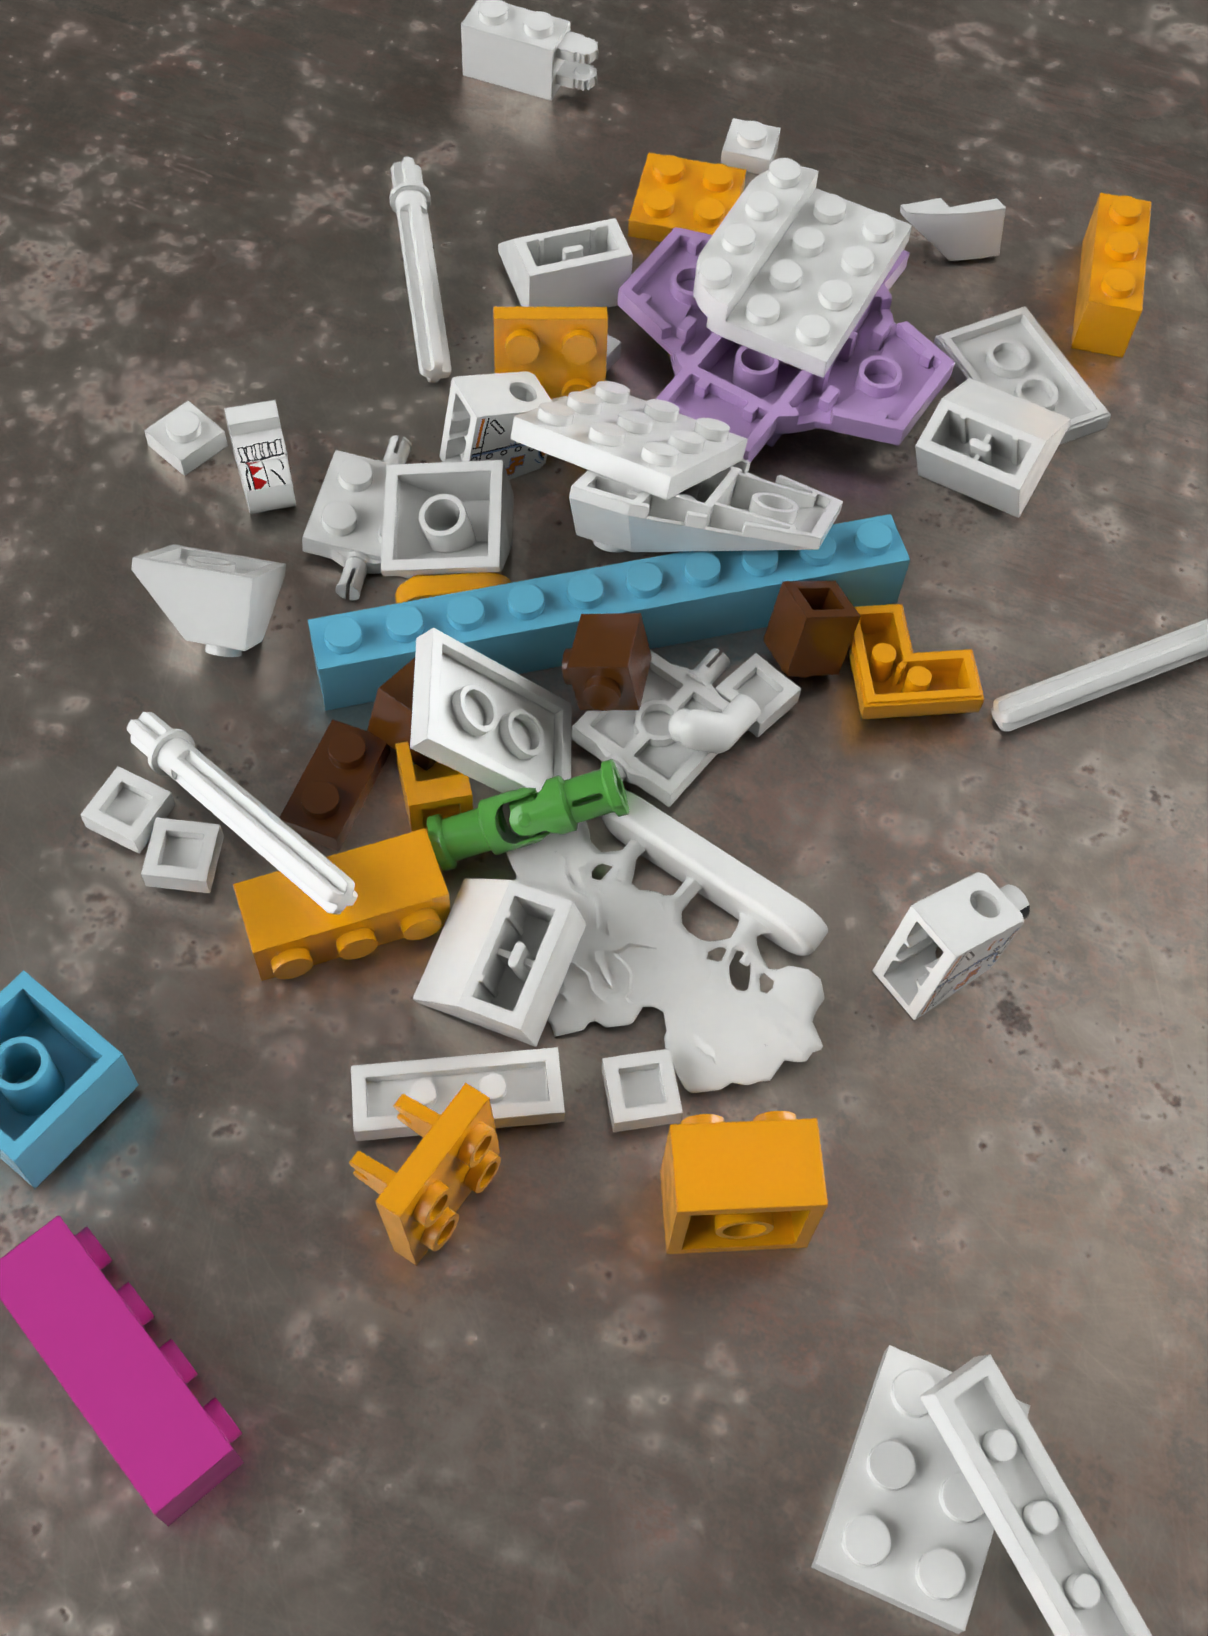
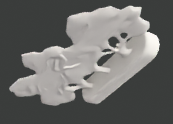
(644, 956)

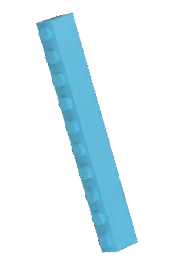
(536, 619)

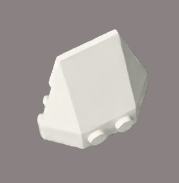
(717, 514)

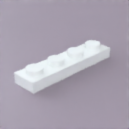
(1030, 1504)

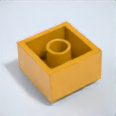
(742, 1183)

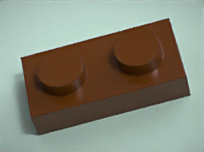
(335, 784)

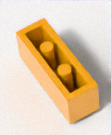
(1111, 275)
(397, 899)

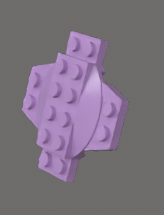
(871, 390)

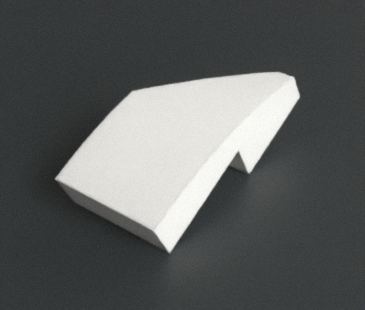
(960, 230)

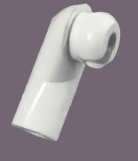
(713, 730)

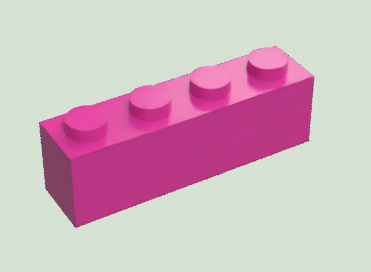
(115, 1370)

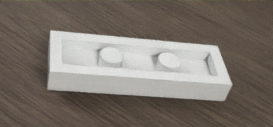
(520, 1085)

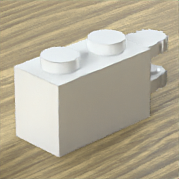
(525, 50)

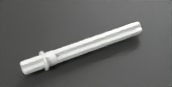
(410, 202)
(1101, 677)
(174, 755)

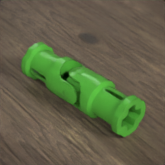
(532, 815)

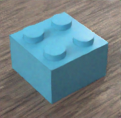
(53, 1079)

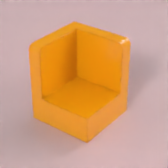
(431, 791)

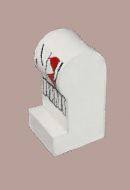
(261, 456)

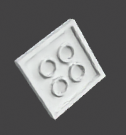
(630, 439)

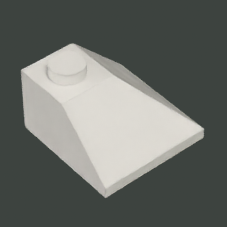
(446, 518)
(212, 595)

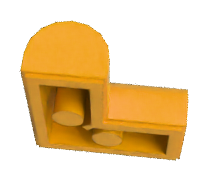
(904, 683)

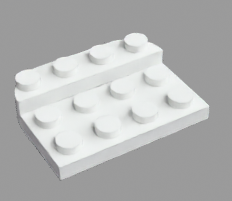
(795, 267)

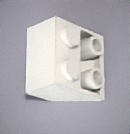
(569, 265)
(989, 445)
(502, 957)

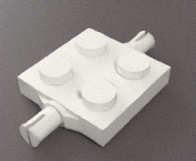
(351, 514)
(641, 738)

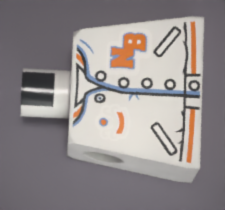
(483, 416)
(970, 925)

